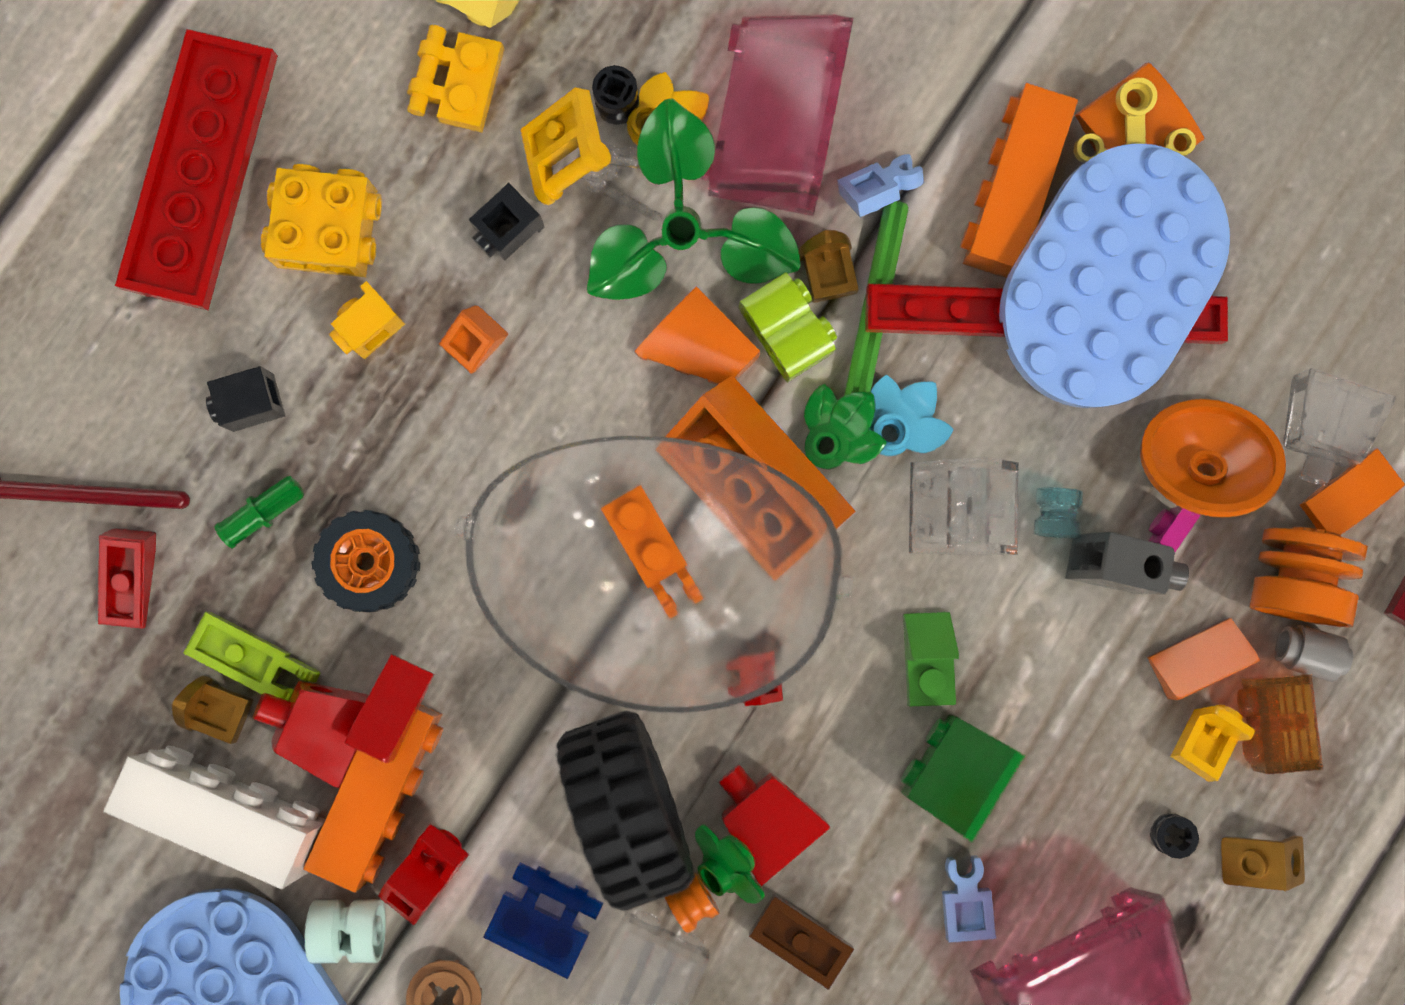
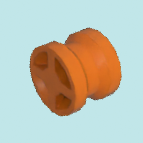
(692, 904)

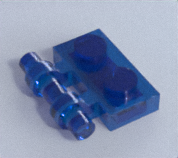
(536, 933)

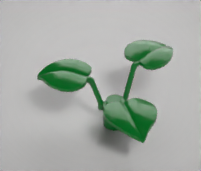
(676, 148)

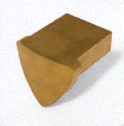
(829, 265)
(211, 710)

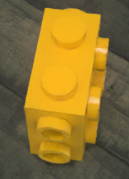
(321, 221)

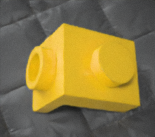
(1210, 740)

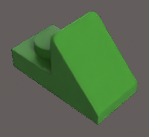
(930, 659)

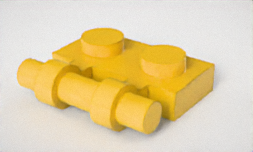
(469, 81)

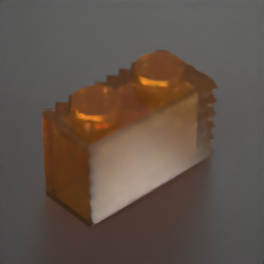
(1283, 721)

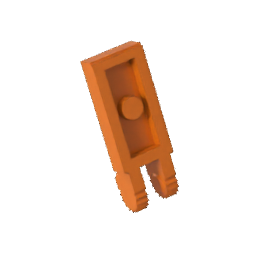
(649, 546)

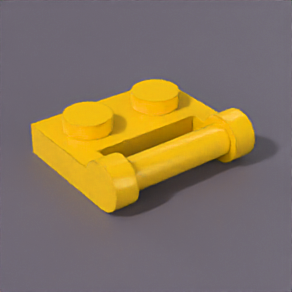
(556, 134)

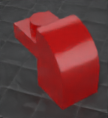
(423, 873)

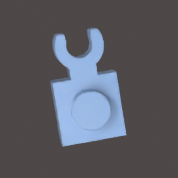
(878, 187)
(967, 908)

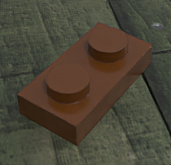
(801, 941)

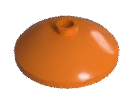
(1217, 440)

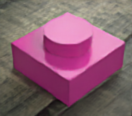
(1172, 526)

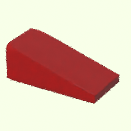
(125, 577)
(389, 709)

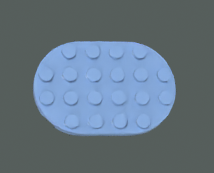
(1115, 276)
(223, 951)

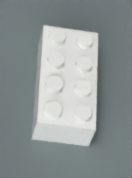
(216, 814)

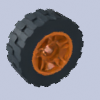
(339, 558)

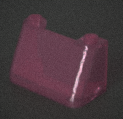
(779, 110)
(1116, 960)

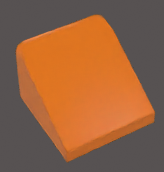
(473, 338)

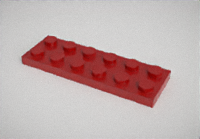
(197, 169)

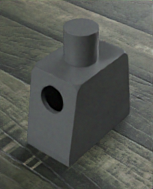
(1125, 564)

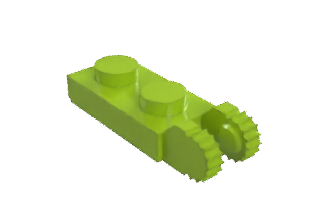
(245, 656)

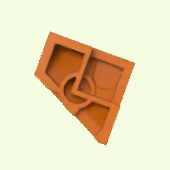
(699, 341)

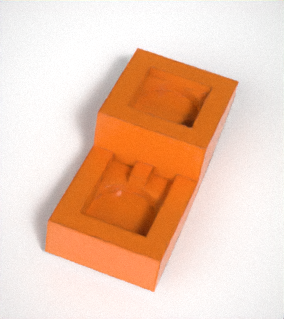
(1353, 494)

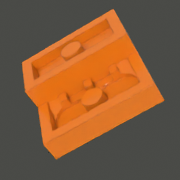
(1167, 115)

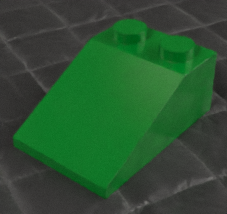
(960, 775)

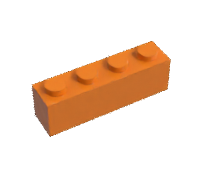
(1020, 178)
(369, 808)

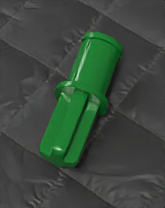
(259, 511)

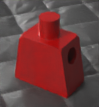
(313, 728)
(769, 821)

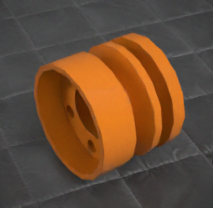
(1308, 576)

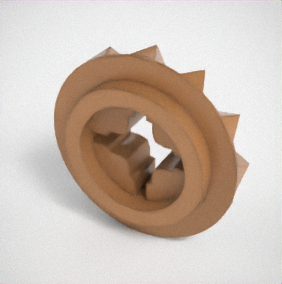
(445, 975)

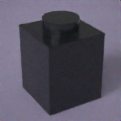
(244, 399)

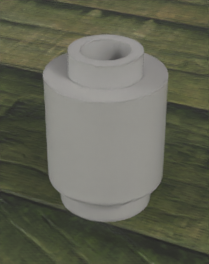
(1314, 652)

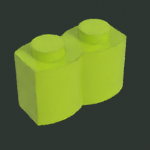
(787, 326)

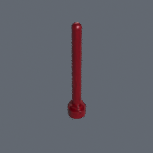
(93, 494)

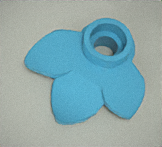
(910, 415)

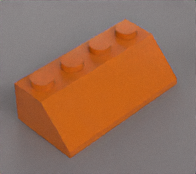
(735, 421)

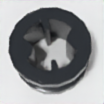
(1190, 839)

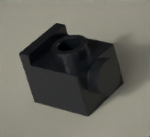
(505, 208)

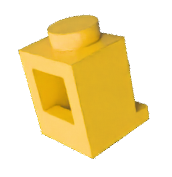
(365, 323)

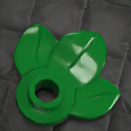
(846, 423)
(727, 866)

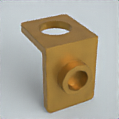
(1263, 862)

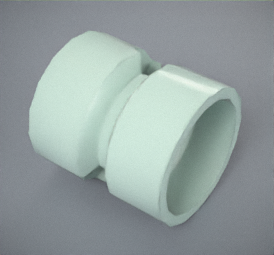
(345, 931)

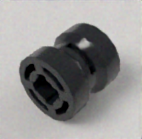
(617, 104)

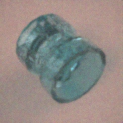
(1058, 512)

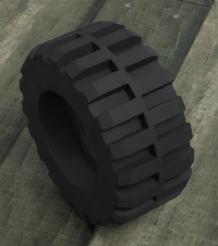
(624, 811)

